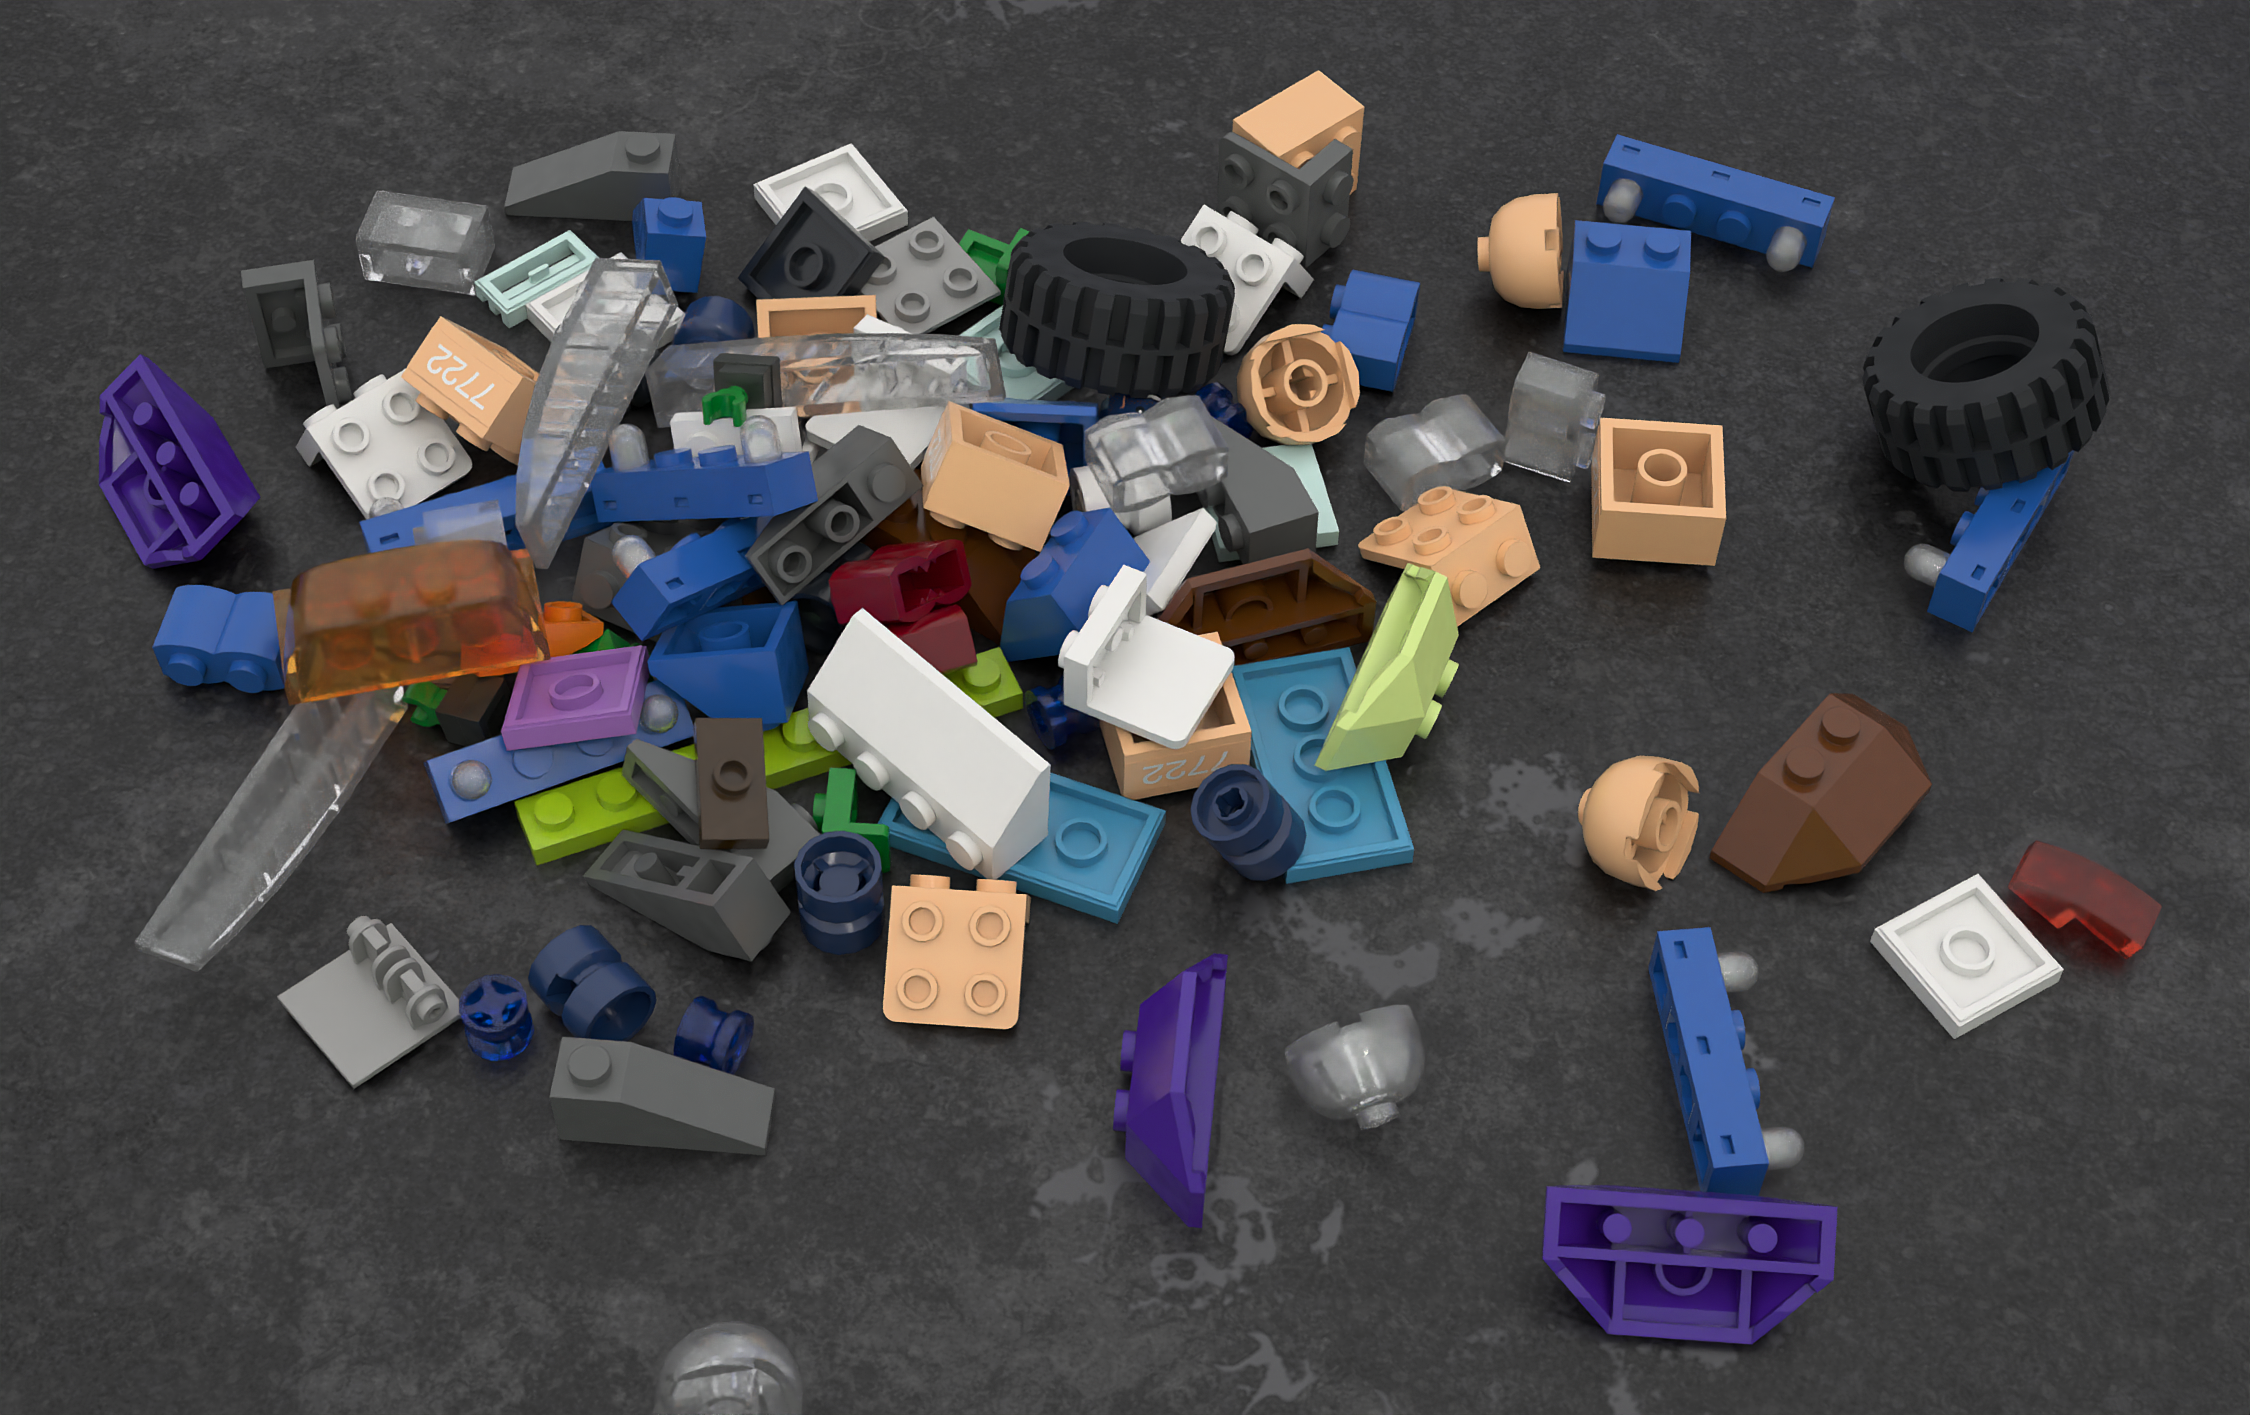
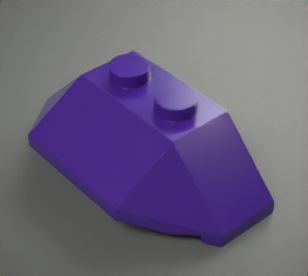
(168, 468)
(1174, 1086)
(1687, 1258)

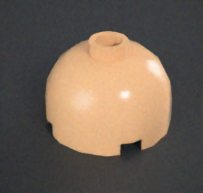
(1526, 252)
(1298, 385)
(1640, 819)

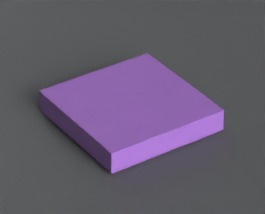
(577, 698)

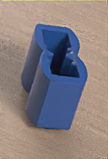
(1375, 324)
(220, 638)

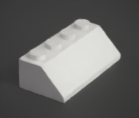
(930, 748)

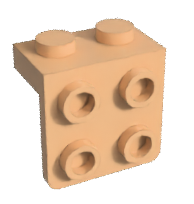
(1463, 536)
(955, 953)

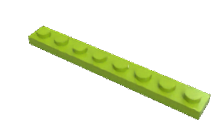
(605, 804)

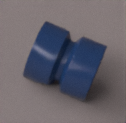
(1248, 822)
(840, 892)
(591, 987)

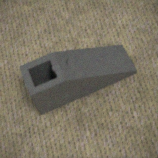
(856, 490)
(1260, 503)

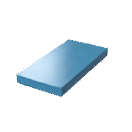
(1348, 811)
(1086, 861)

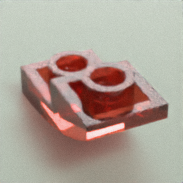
(2070, 887)

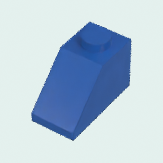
(675, 235)

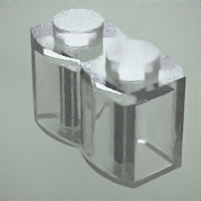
(1552, 417)
(1441, 446)
(1156, 453)

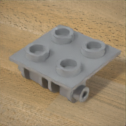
(926, 280)
(371, 1002)

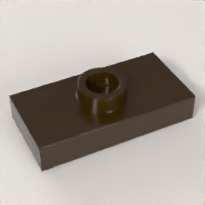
(731, 783)

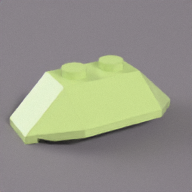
(1397, 675)

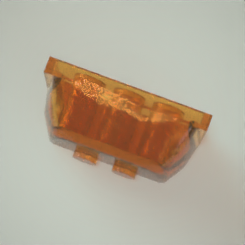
(408, 618)

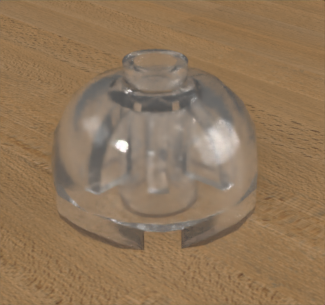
(1360, 1067)
(729, 1372)

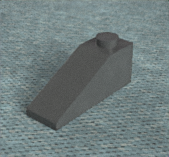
(597, 178)
(670, 787)
(696, 892)
(655, 1100)

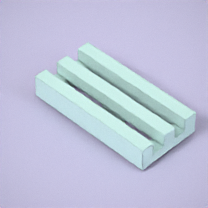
(541, 276)

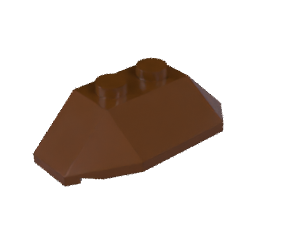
(992, 567)
(1275, 607)
(1825, 798)

